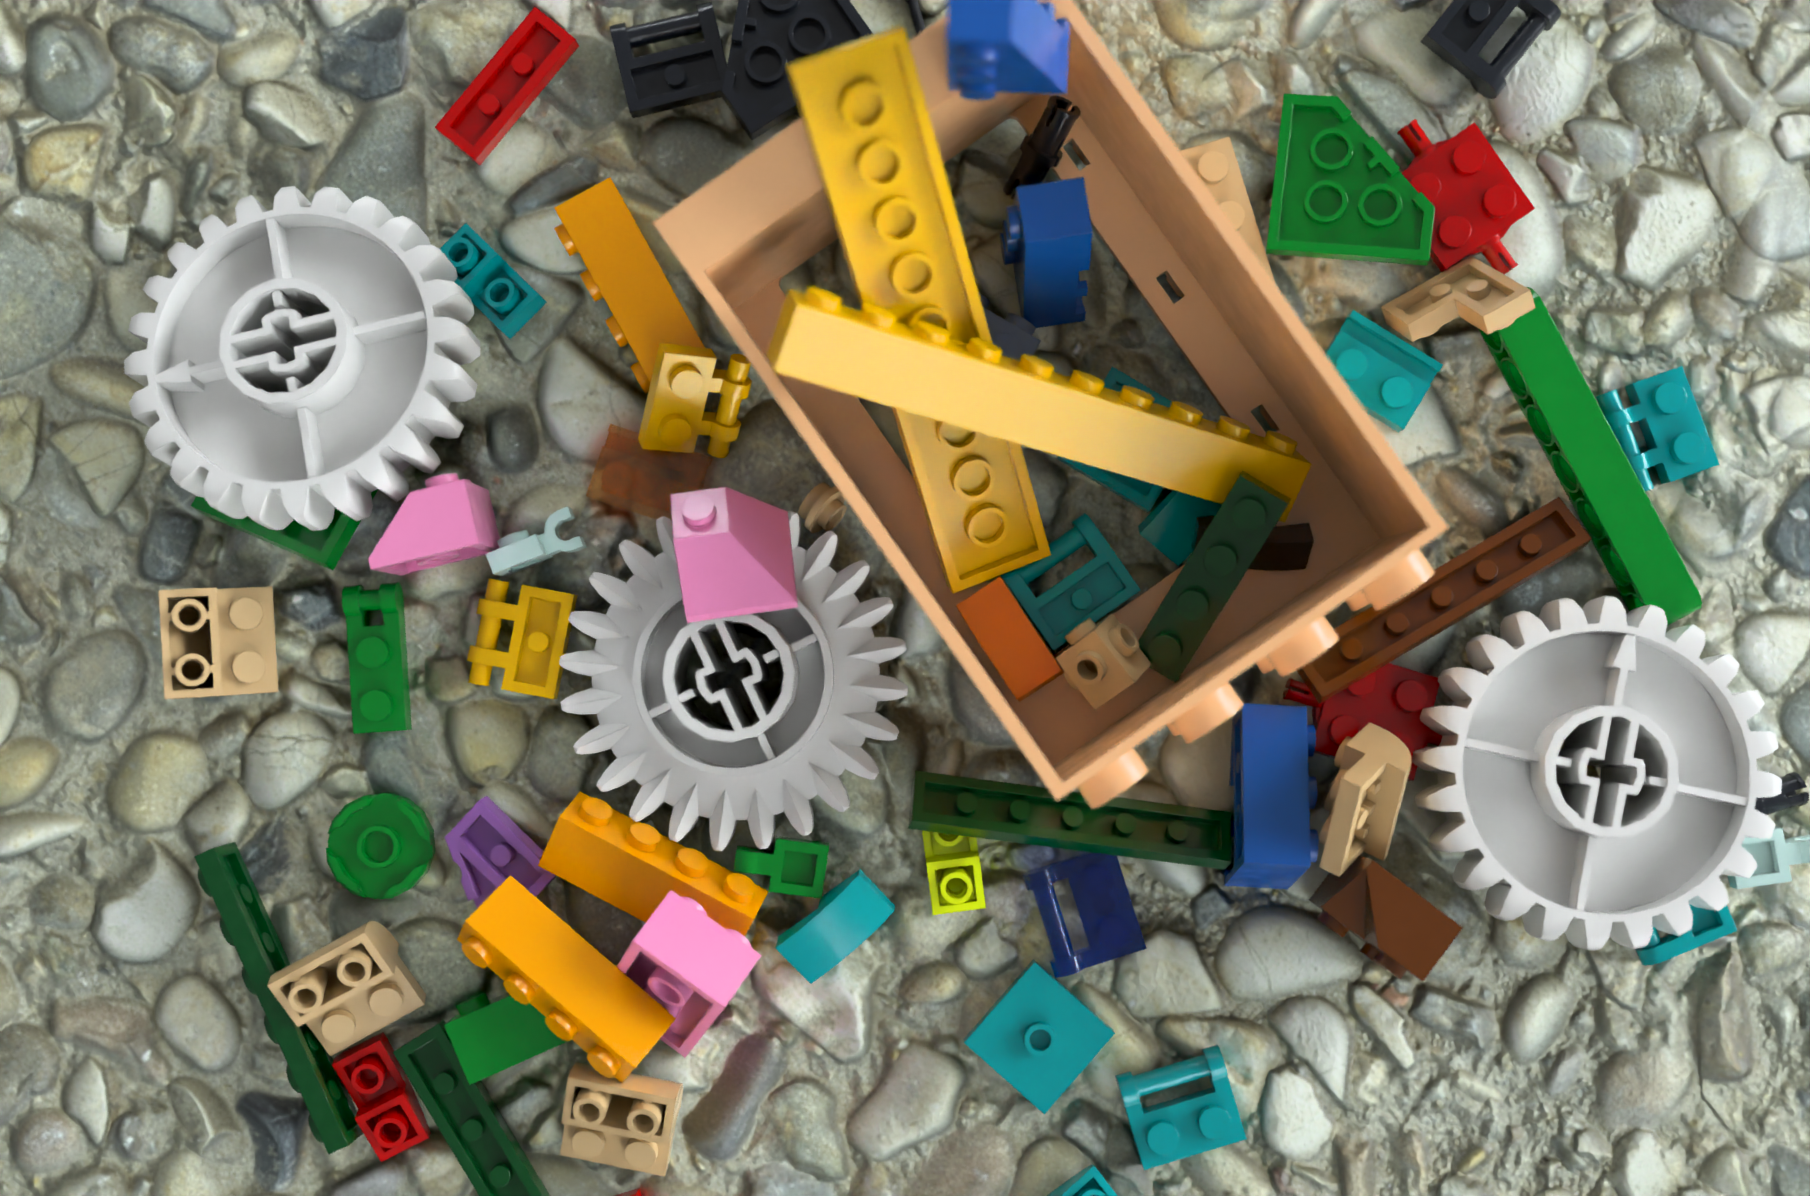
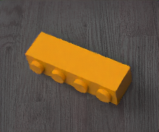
(625, 275)
(638, 866)
(564, 979)

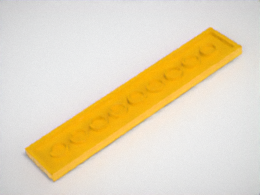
(911, 260)

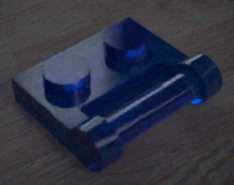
(1101, 905)

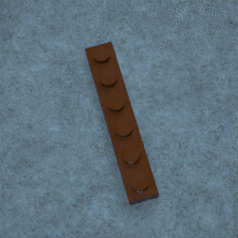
(1446, 597)

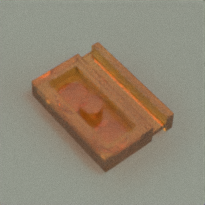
(643, 478)

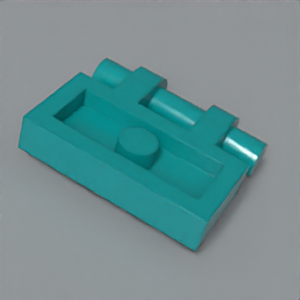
(1669, 425)

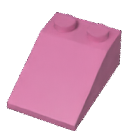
(688, 967)

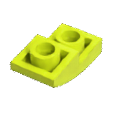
(953, 872)

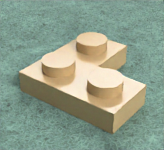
(1464, 290)

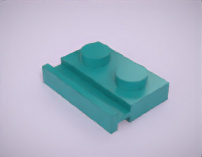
(1381, 370)

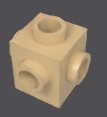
(1102, 659)

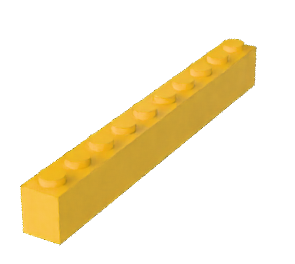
(1025, 400)

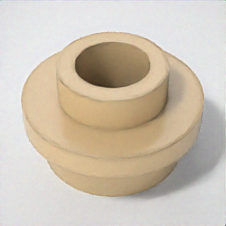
(822, 508)

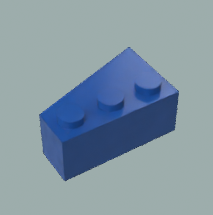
(1006, 48)
(1048, 244)
(1272, 796)

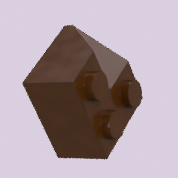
(1394, 921)

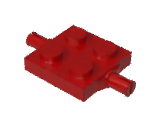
(1470, 194)
(1386, 698)

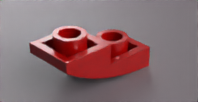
(384, 1097)

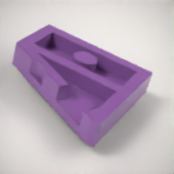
(492, 849)

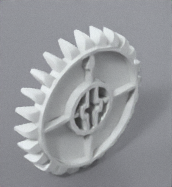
(745, 768)

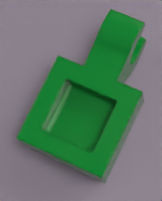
(794, 866)

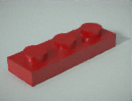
(507, 86)

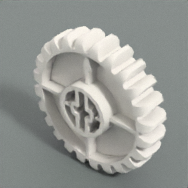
(302, 358)
(1670, 787)

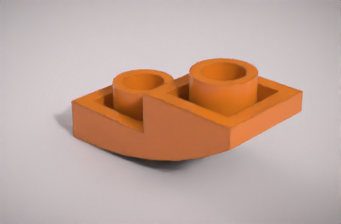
(1009, 639)

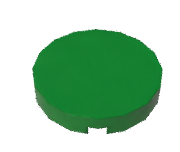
(380, 846)

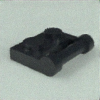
(1470, 25)
(673, 75)

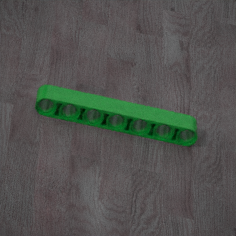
(1591, 465)

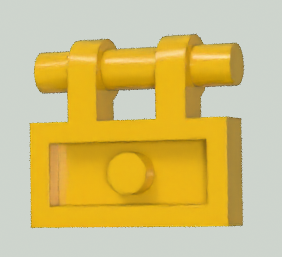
(678, 399)
(536, 642)

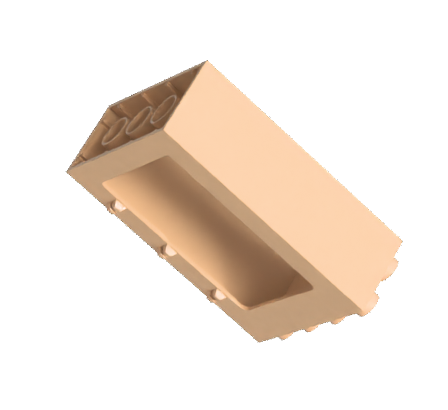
(1230, 326)

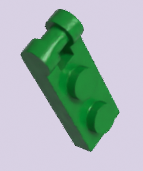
(377, 659)

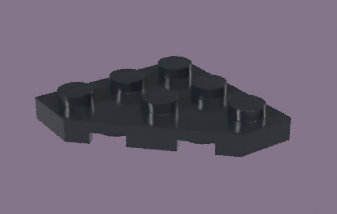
(770, 37)

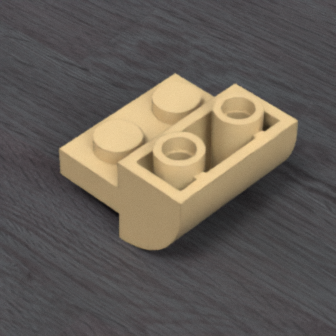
(218, 642)
(1364, 797)
(348, 987)
(620, 1122)

